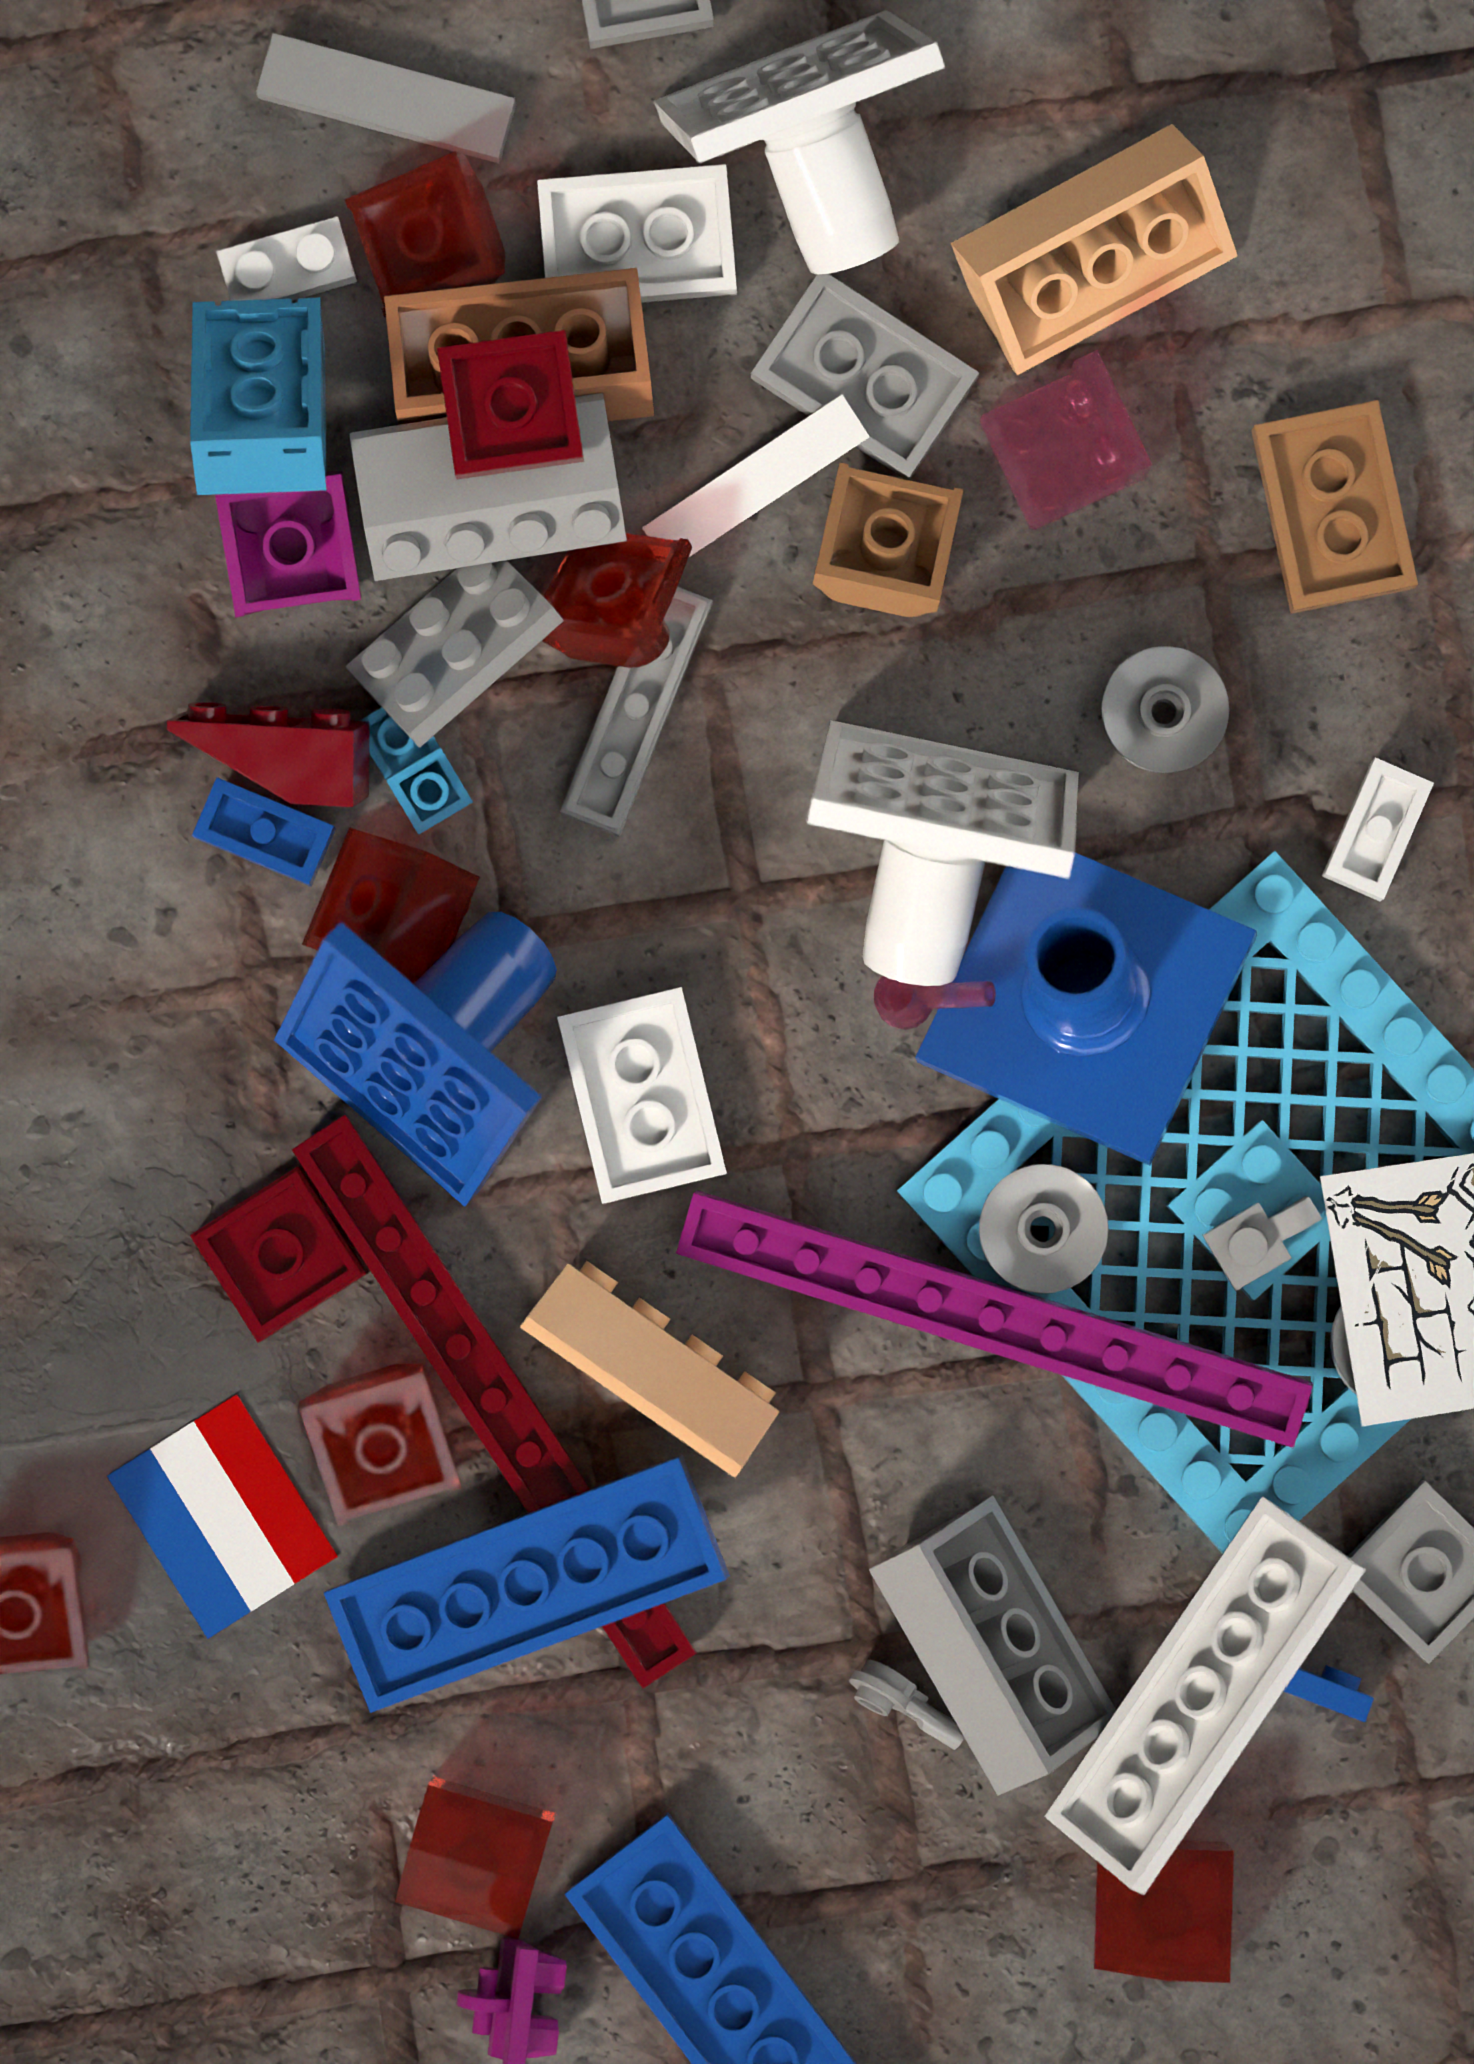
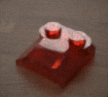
(429, 230)
(616, 600)
(379, 1440)
(41, 1604)

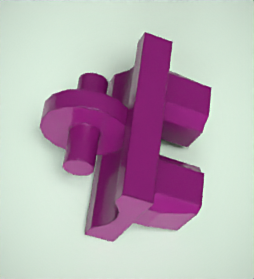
(505, 2002)

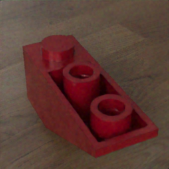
(294, 757)

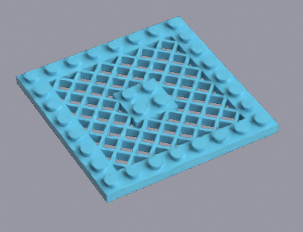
(1254, 1169)

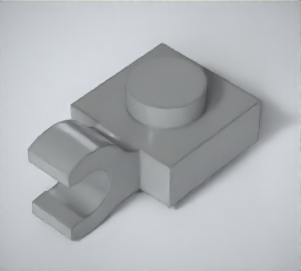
(1252, 1242)

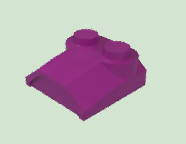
(289, 547)

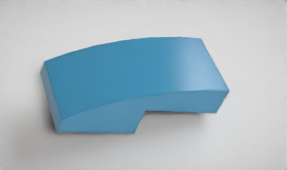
(417, 776)

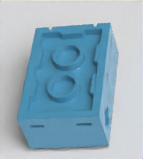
(258, 396)

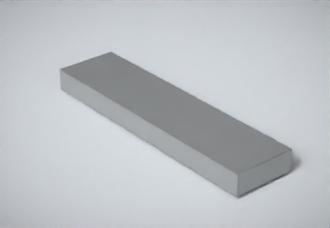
(386, 98)
(633, 723)

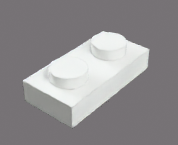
(289, 263)
(1377, 829)

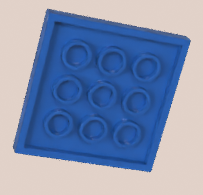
(1095, 1001)
(421, 1052)

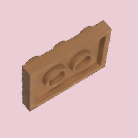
(1334, 506)

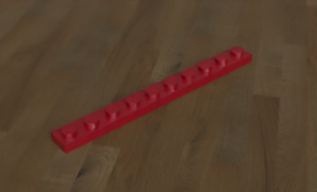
(467, 1359)

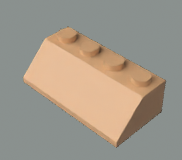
(1096, 248)
(651, 1368)

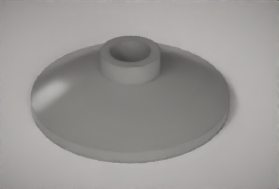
(1169, 677)
(1078, 1228)

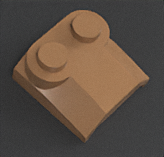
(886, 542)

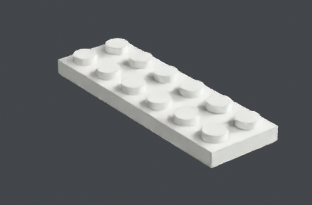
(1204, 1694)

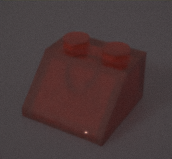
(394, 901)
(474, 1857)
(1177, 1926)

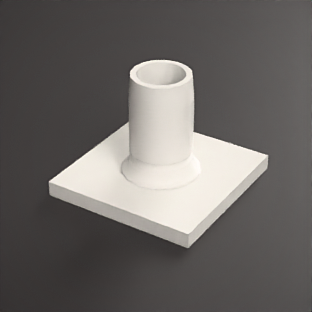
(814, 138)
(939, 823)

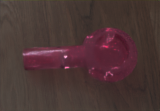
(910, 1005)

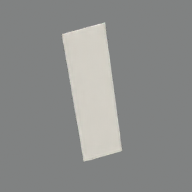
(762, 477)

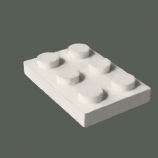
(658, 221)
(642, 1095)

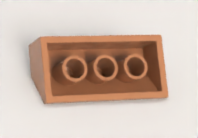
(594, 309)

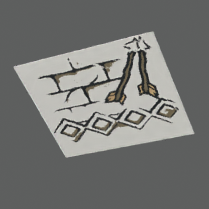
(1406, 1284)

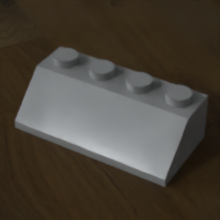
(430, 522)
(995, 1646)

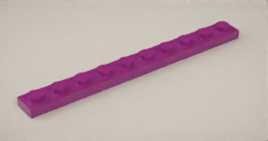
(995, 1318)

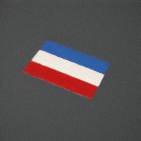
(222, 1516)

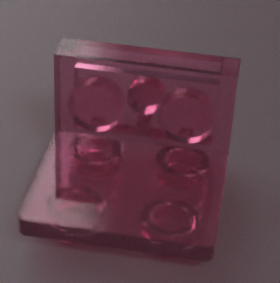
(1066, 444)

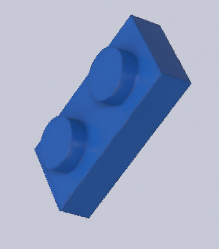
(264, 831)
(1332, 1690)

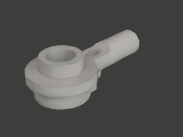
(885, 1689)

